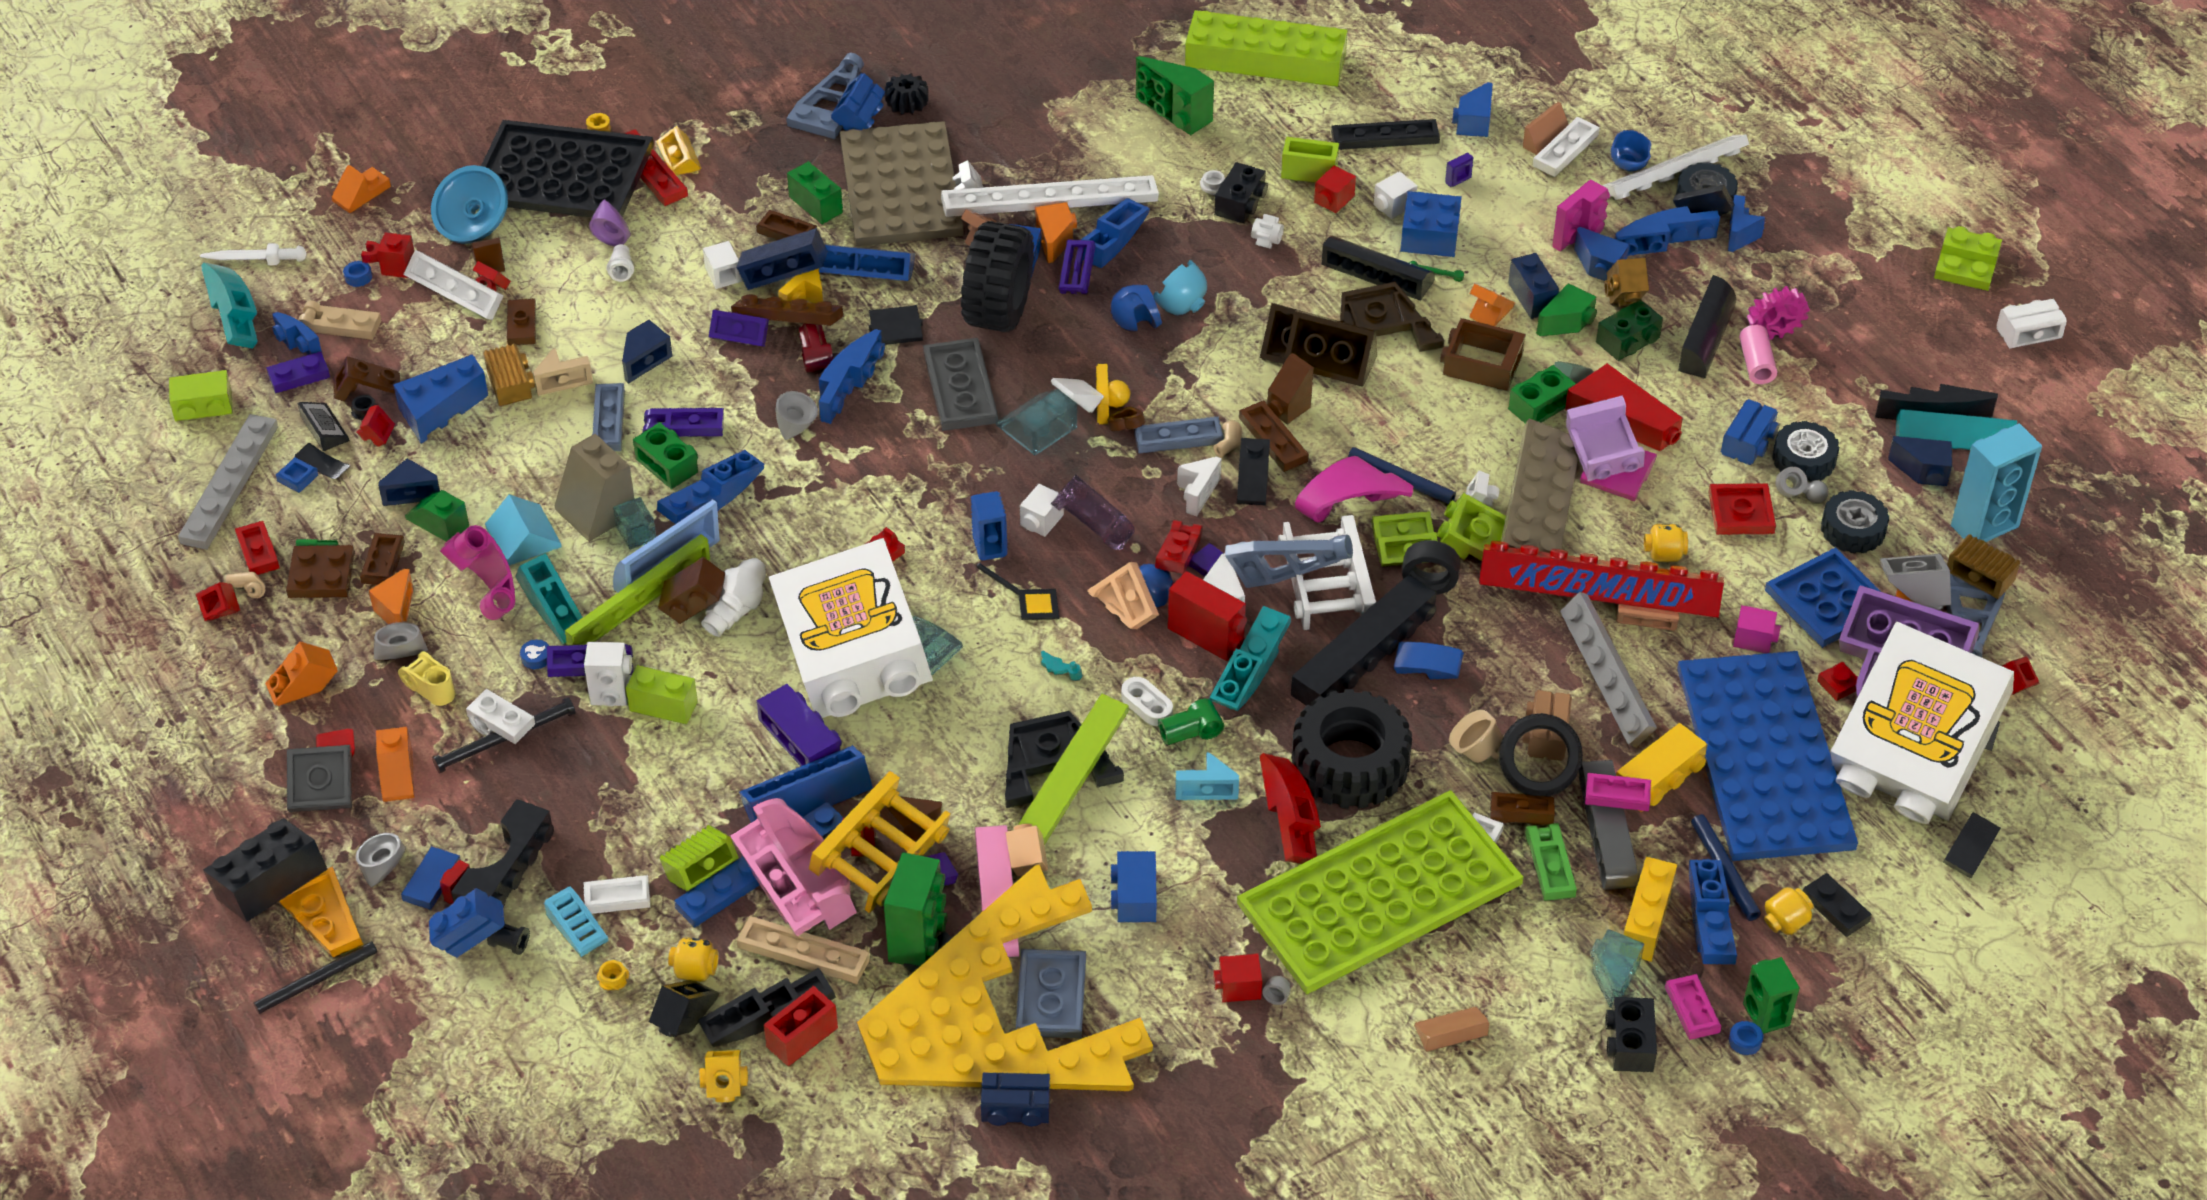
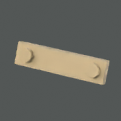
(803, 951)

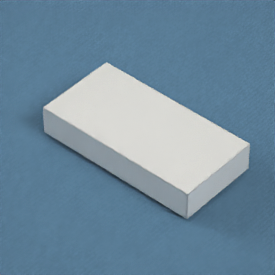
(617, 894)

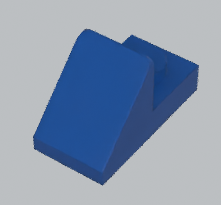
(1743, 227)

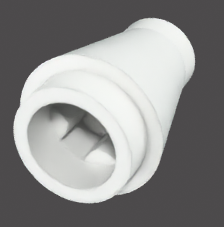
(620, 264)

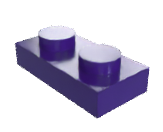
(738, 328)
(298, 372)

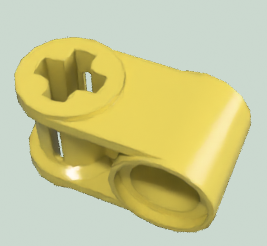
(429, 679)

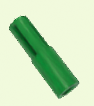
(315, 542)

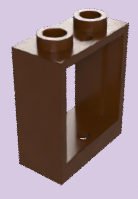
(1488, 338)

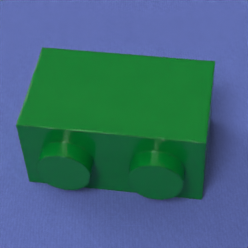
(815, 192)

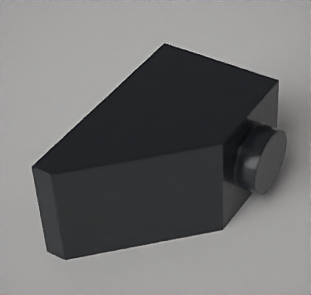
(1253, 471)
(681, 1006)

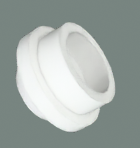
(1211, 181)

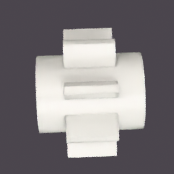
(1267, 231)

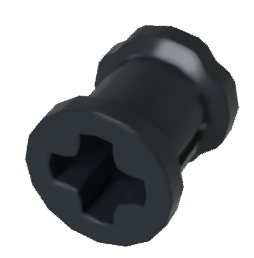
(510, 938)

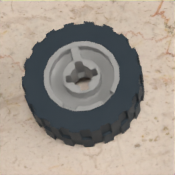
(1854, 521)

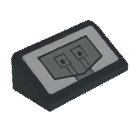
(322, 424)

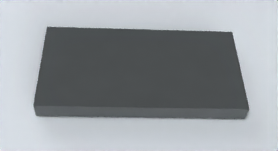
(960, 384)

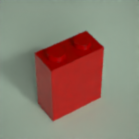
(1206, 615)

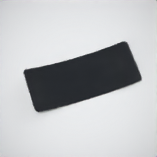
(324, 463)

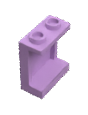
(1604, 439)

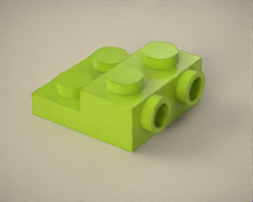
(1968, 258)
(1470, 526)

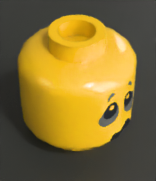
(1666, 542)
(693, 959)

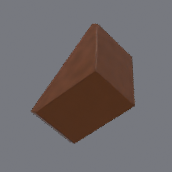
(489, 253)
(930, 808)

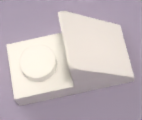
(1199, 482)

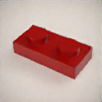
(257, 548)

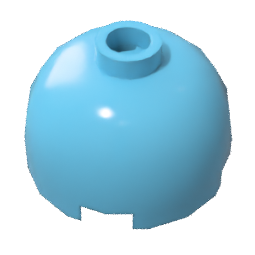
(1183, 290)

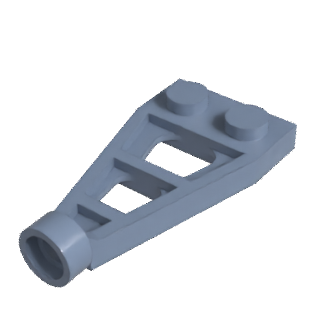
(818, 120)
(1254, 570)
(1985, 616)

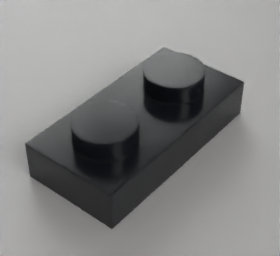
(1837, 905)

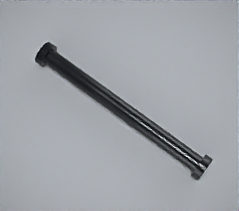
(494, 739)

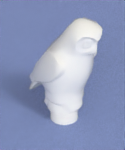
(739, 594)

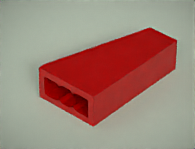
(1648, 417)

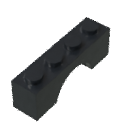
(525, 831)

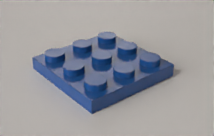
(1820, 594)

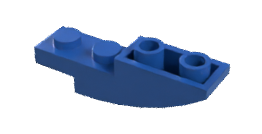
(1673, 225)
(848, 370)
(718, 482)
(1710, 912)

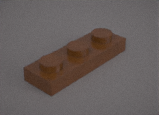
(1266, 425)

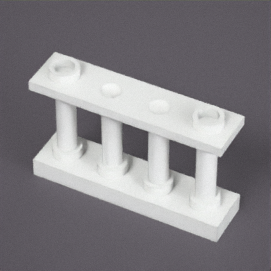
(1356, 579)

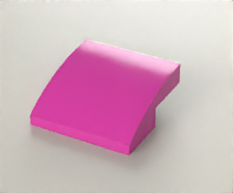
(1625, 483)

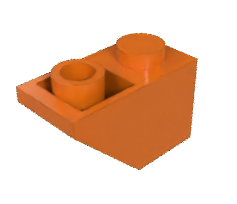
(301, 674)

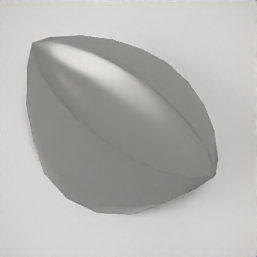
(794, 413)
(398, 641)
(379, 856)

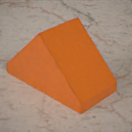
(393, 597)

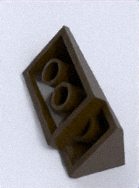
(1328, 345)

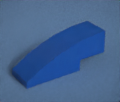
(1115, 230)

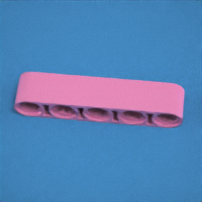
(994, 870)

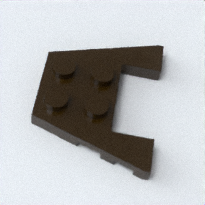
(1388, 311)

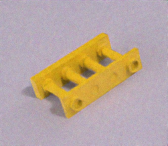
(868, 814)

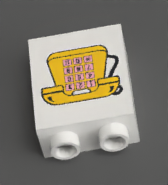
(851, 629)
(1920, 724)

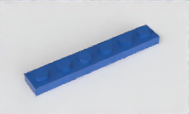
(737, 878)

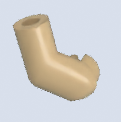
(1232, 439)
(249, 581)

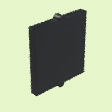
(897, 324)

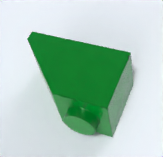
(1567, 312)
(440, 515)

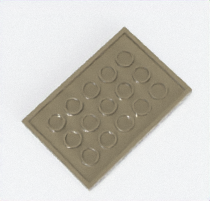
(898, 183)

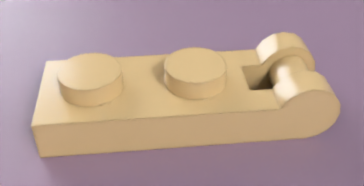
(340, 321)

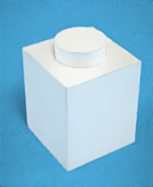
(1392, 194)
(721, 264)
(1038, 513)

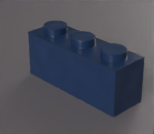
(782, 259)

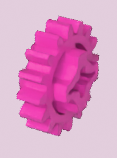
(1779, 311)

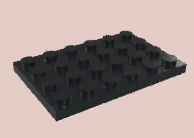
(566, 167)

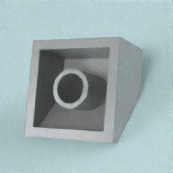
(1920, 578)

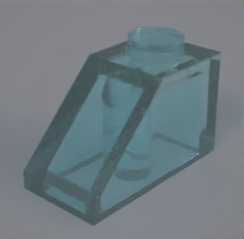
(1615, 963)

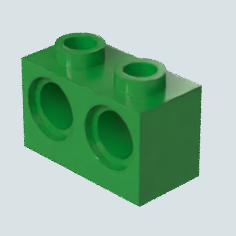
(1540, 395)
(666, 455)
(1771, 994)

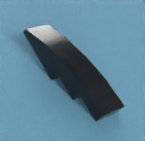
(1947, 400)
(751, 1010)

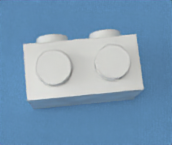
(607, 673)

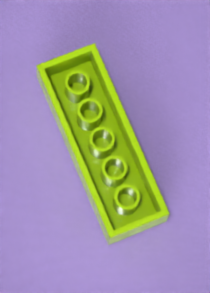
(1266, 48)

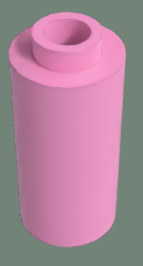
(1758, 354)

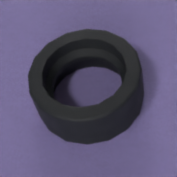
(1437, 553)

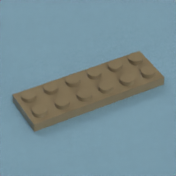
(1541, 488)

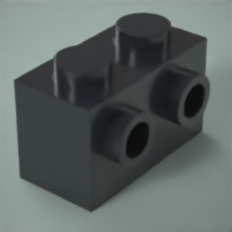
(1240, 193)

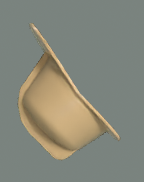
(1477, 736)

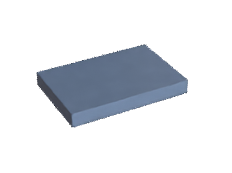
(1052, 992)

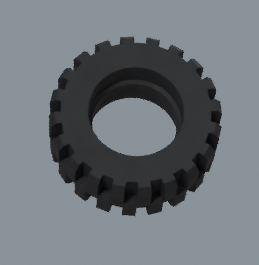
(997, 276)
(1359, 719)

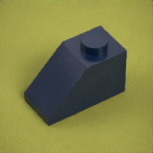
(644, 350)
(1922, 459)

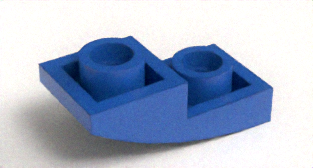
(295, 334)
(1428, 658)

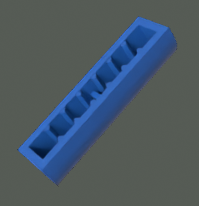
(868, 263)
(813, 784)

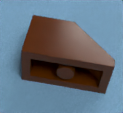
(1291, 389)

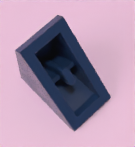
(407, 484)

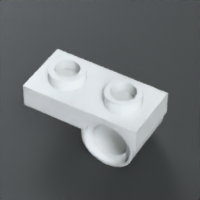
(496, 714)

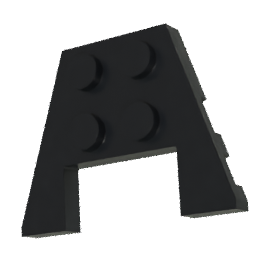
(1036, 749)

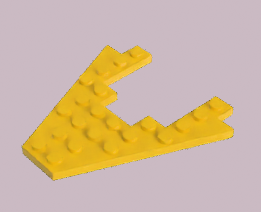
(945, 1028)

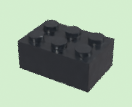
(265, 869)

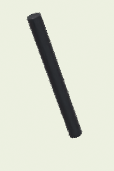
(315, 977)

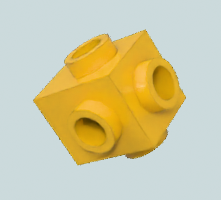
(727, 1064)

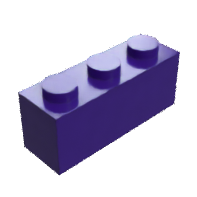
(796, 726)

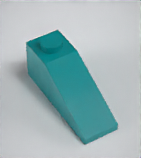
(548, 595)

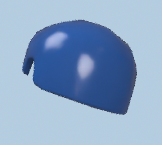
(1630, 150)
(1158, 583)

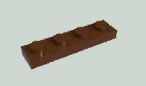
(789, 311)

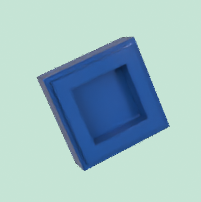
(297, 475)

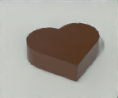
(1126, 419)

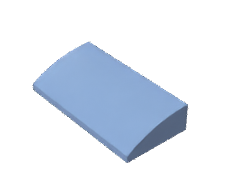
(702, 521)

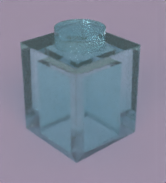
(634, 523)

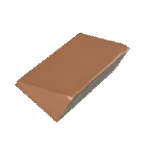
(1544, 128)
(1647, 617)
(1452, 1028)

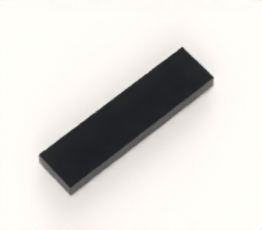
(1386, 134)

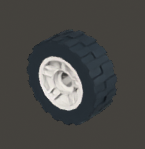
(1807, 448)

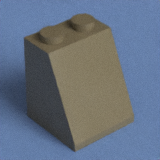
(592, 486)

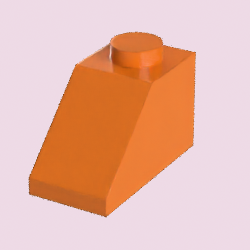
(1057, 228)
(395, 764)

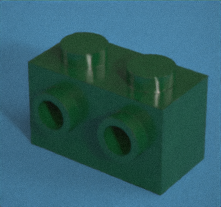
(1629, 330)

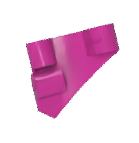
(1348, 480)
(481, 554)

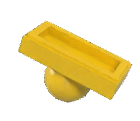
(1115, 393)

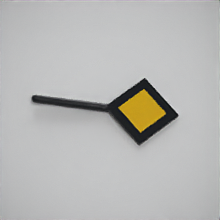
(1034, 603)

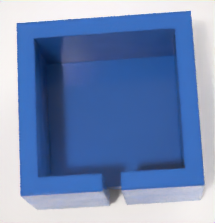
(1431, 224)

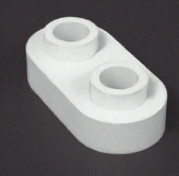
(1151, 703)

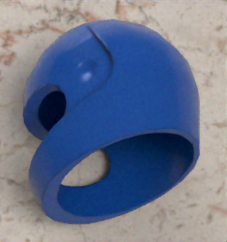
(1134, 305)

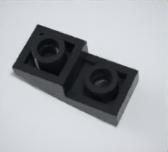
(1971, 845)

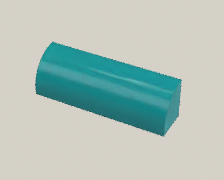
(1959, 429)

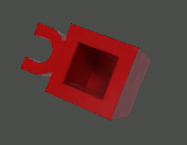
(392, 253)

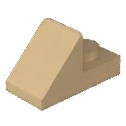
(557, 376)

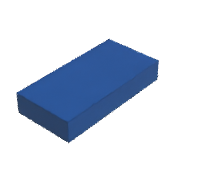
(425, 885)

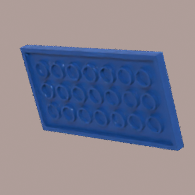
(1766, 756)

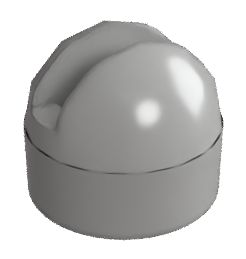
(1277, 990)

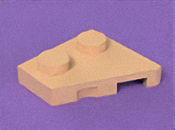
(1126, 596)

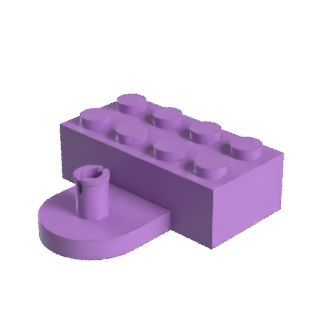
(1875, 615)

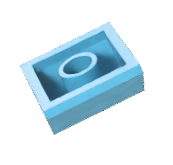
(521, 530)

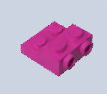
(1581, 209)

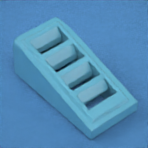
(564, 905)

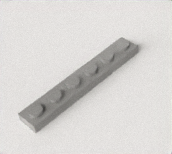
(228, 482)
(1608, 670)

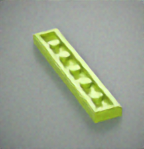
(635, 595)
(1075, 765)

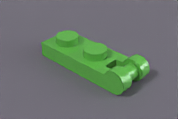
(1551, 862)

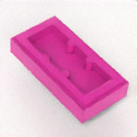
(1618, 792)
(1693, 1007)

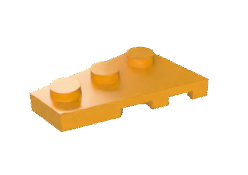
(324, 913)

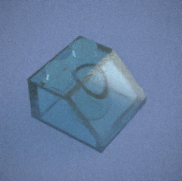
(1041, 420)

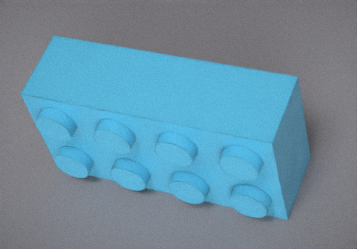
(1996, 484)

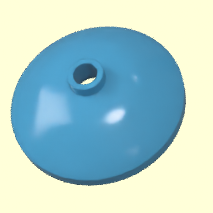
(459, 198)

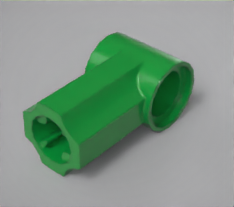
(1199, 720)

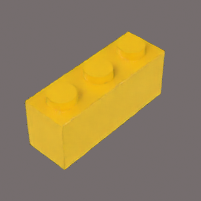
(1667, 761)
(1650, 904)

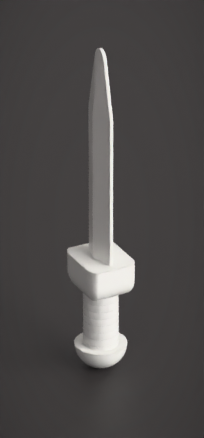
(272, 254)

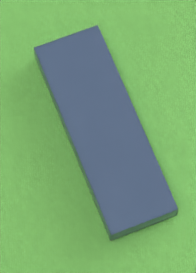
(609, 414)
(1178, 435)

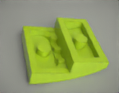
(1398, 532)

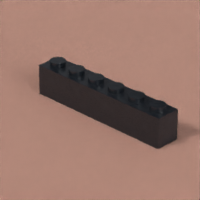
(1365, 641)

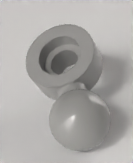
(1814, 491)

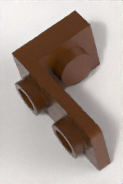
(360, 372)

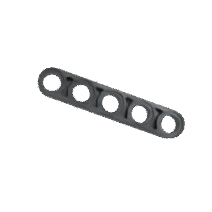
(1609, 835)

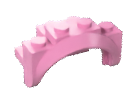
(779, 856)

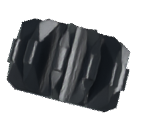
(906, 93)

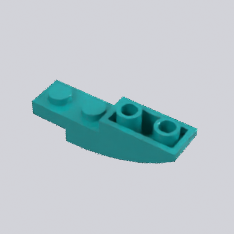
(234, 302)
(1252, 660)

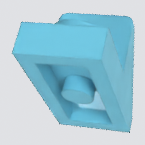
(1214, 783)

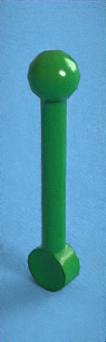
(1458, 275)

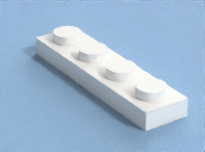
(453, 285)

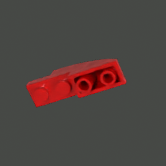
(1296, 809)

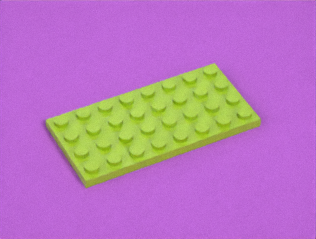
(1379, 891)

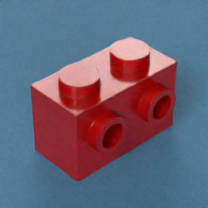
(801, 1026)

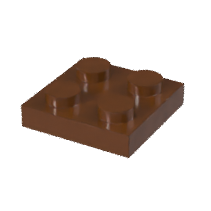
(320, 571)

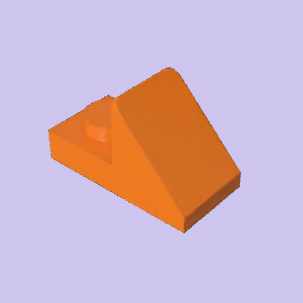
(359, 188)
(1490, 306)

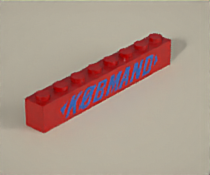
(1602, 580)

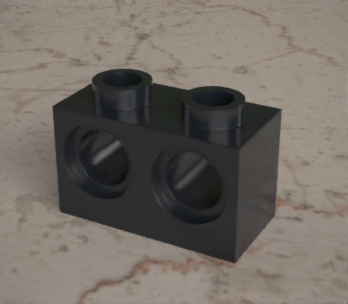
(1636, 1034)

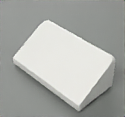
(1079, 392)

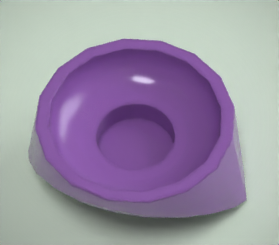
(609, 225)

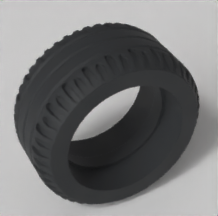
(1551, 723)

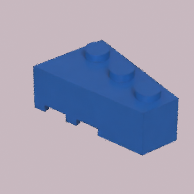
(440, 394)

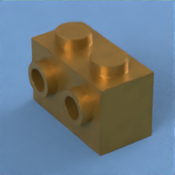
(1626, 282)

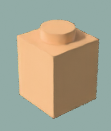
(1026, 848)

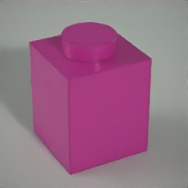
(1756, 629)

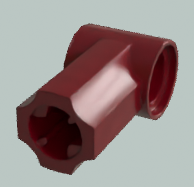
(815, 350)

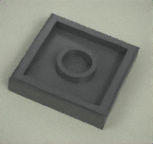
(319, 778)

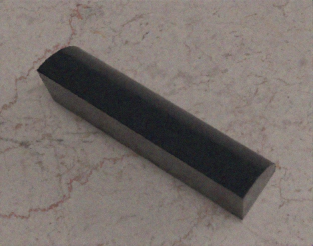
(1376, 267)
(1707, 328)

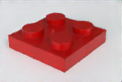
(1742, 509)

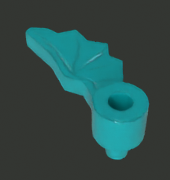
(1057, 666)

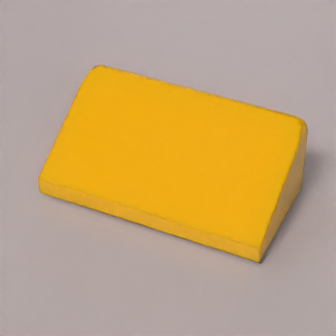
(678, 152)

